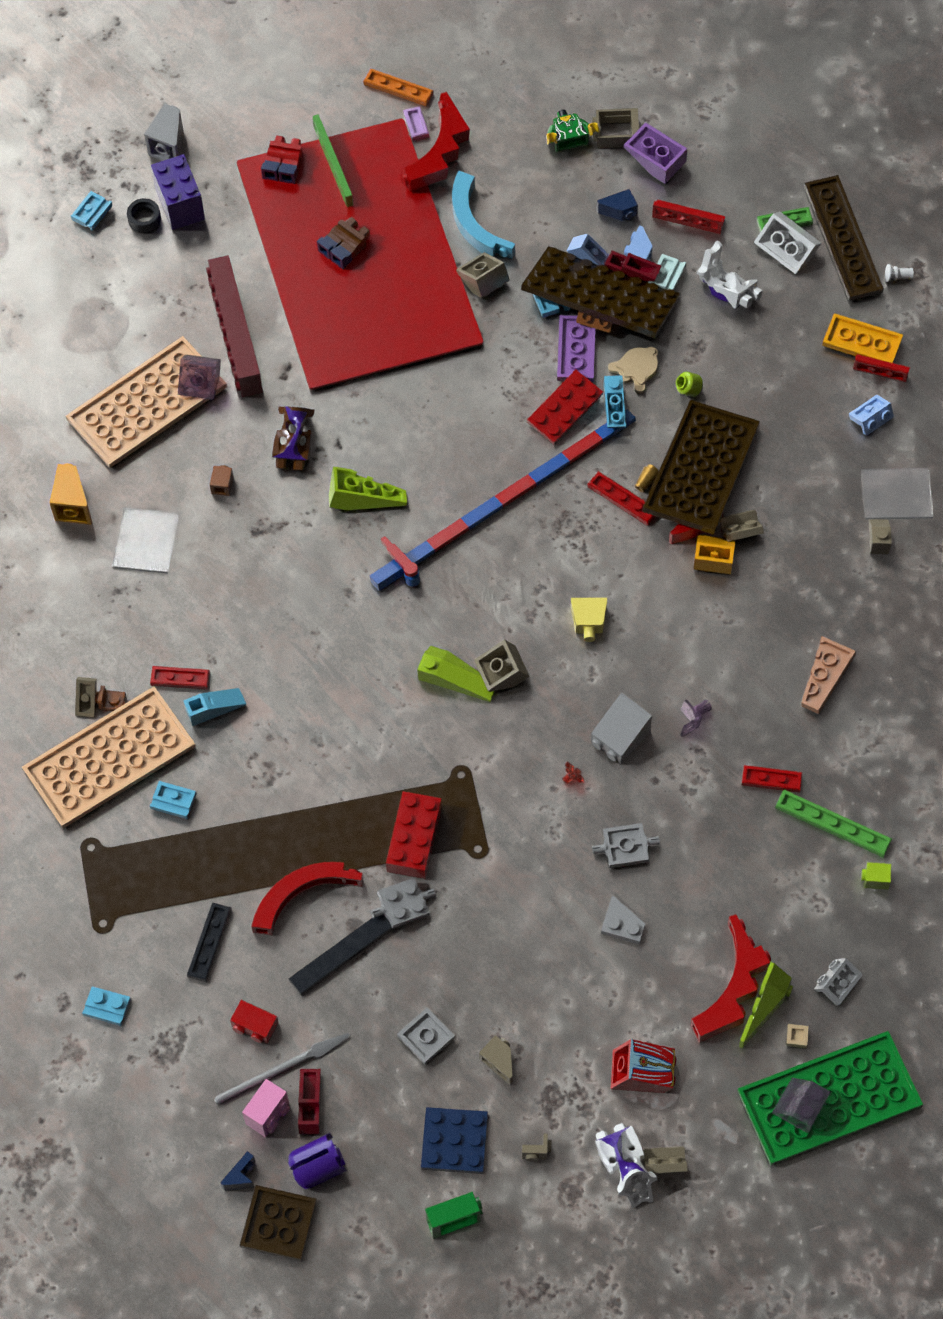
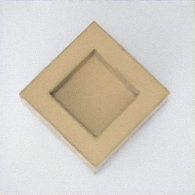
(797, 1036)

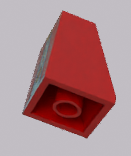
(643, 1067)

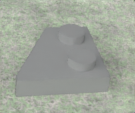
(622, 923)

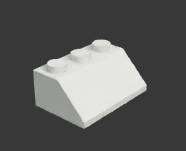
(787, 242)

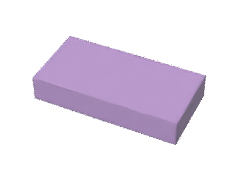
(416, 123)

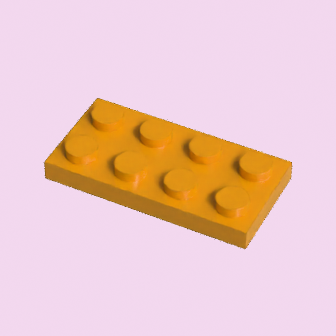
(862, 339)

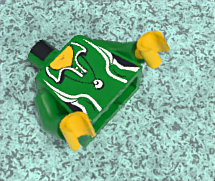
(569, 131)

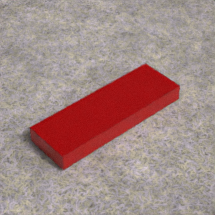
(881, 368)
(180, 677)
(771, 778)

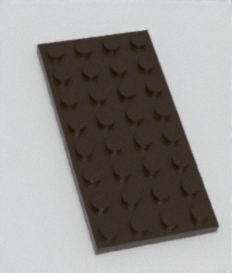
(600, 291)
(701, 466)

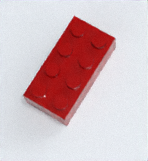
(413, 835)

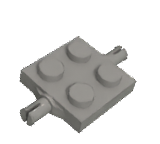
(626, 845)
(403, 903)

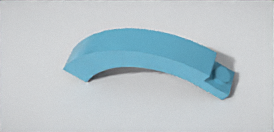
(469, 227)

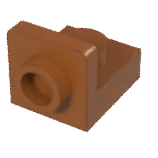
(109, 700)

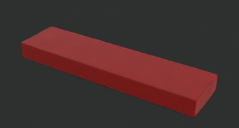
(620, 497)

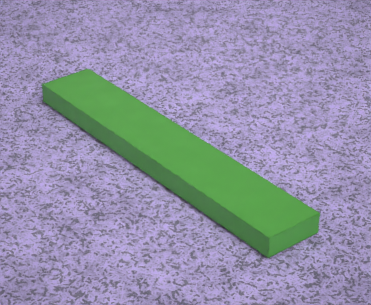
(332, 160)
(833, 823)

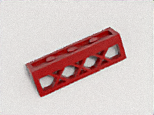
(688, 216)

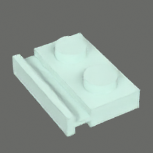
(669, 273)

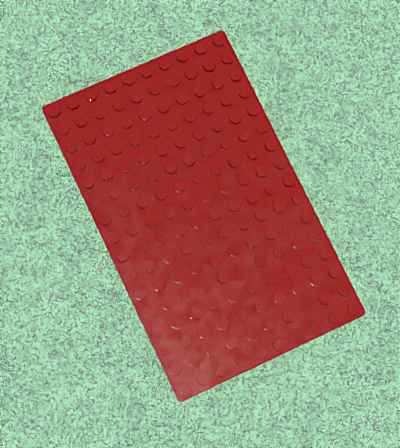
(397, 295)

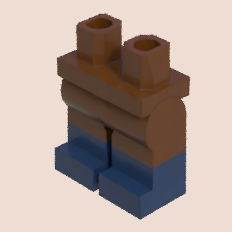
(343, 242)

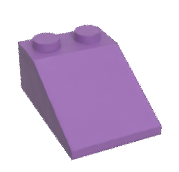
(656, 152)

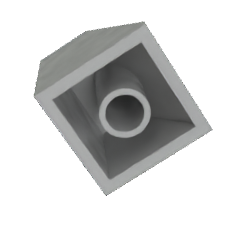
(165, 134)
(621, 729)

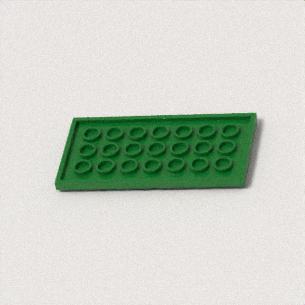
(865, 1089)

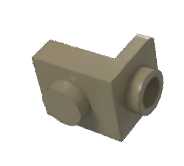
(535, 1152)

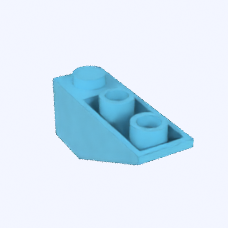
(614, 401)
(212, 704)

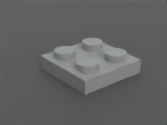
(426, 1036)

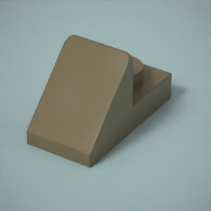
(85, 696)

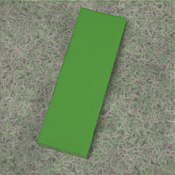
(800, 216)

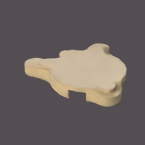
(636, 366)

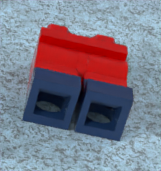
(282, 160)

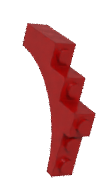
(725, 1011)

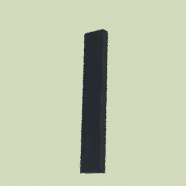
(340, 954)

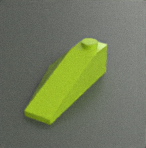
(355, 492)
(772, 994)

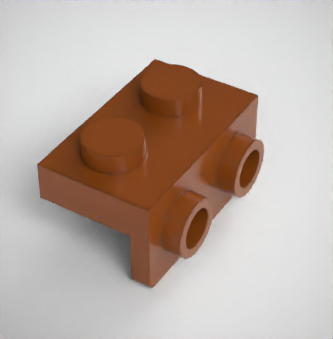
(594, 322)

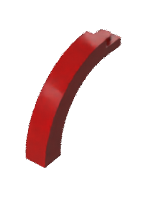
(296, 883)

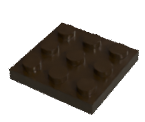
(278, 1223)

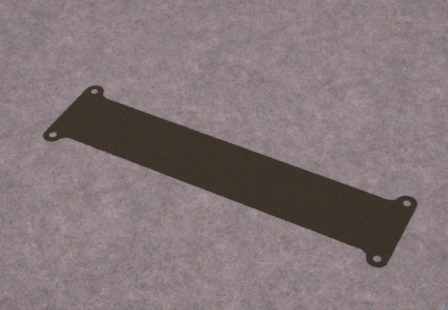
(266, 849)

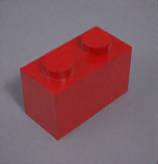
(254, 1022)

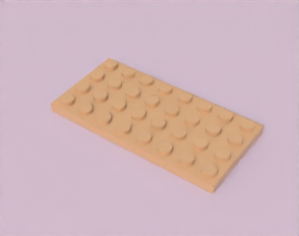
(137, 406)
(108, 757)

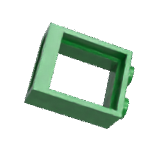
(453, 1214)

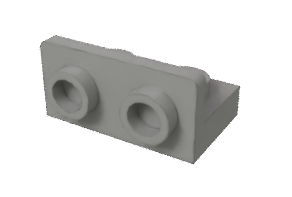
(838, 980)

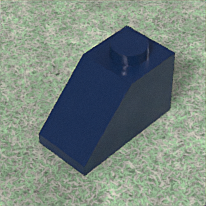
(618, 206)

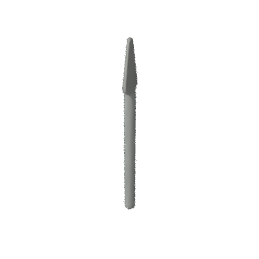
(316, 1050)

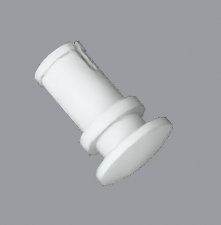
(898, 273)

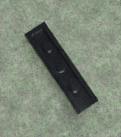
(209, 942)

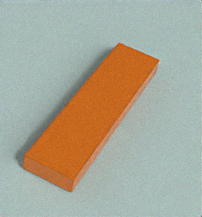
(398, 87)

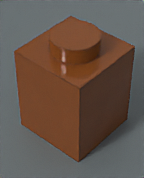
(221, 480)

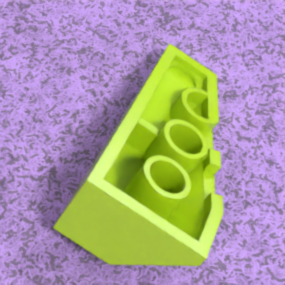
(450, 672)

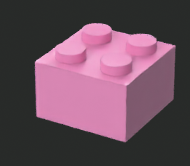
(266, 1108)

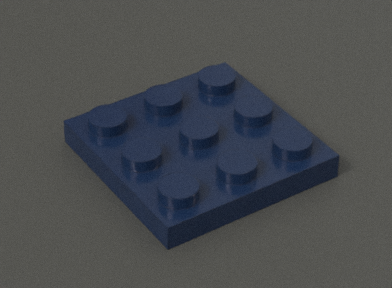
(454, 1140)

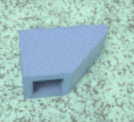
(639, 245)

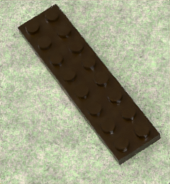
(843, 237)

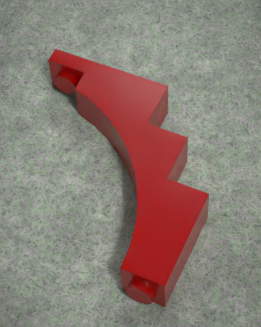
(433, 165)

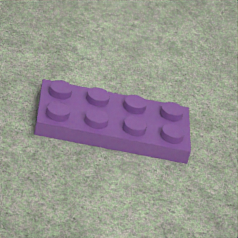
(575, 348)

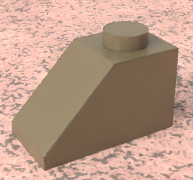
(879, 536)
(498, 1058)

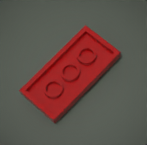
(564, 407)

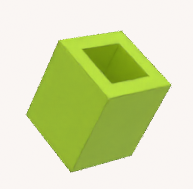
(876, 876)

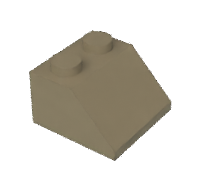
(483, 274)
(501, 667)

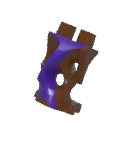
(292, 447)

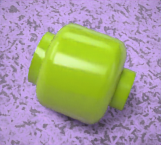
(689, 384)

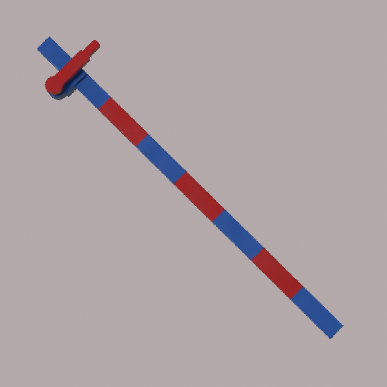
(407, 563)

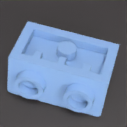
(872, 414)

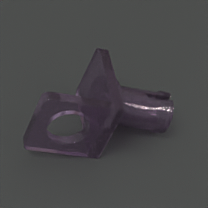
(694, 714)

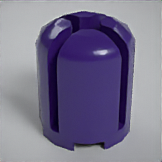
(316, 1162)

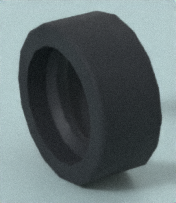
(144, 204)

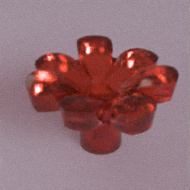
(572, 773)

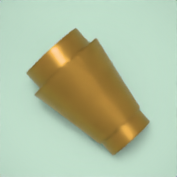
(646, 477)

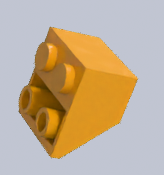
(714, 554)

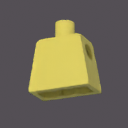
(588, 616)

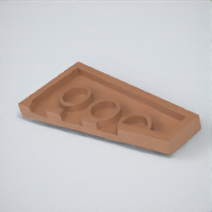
(829, 667)

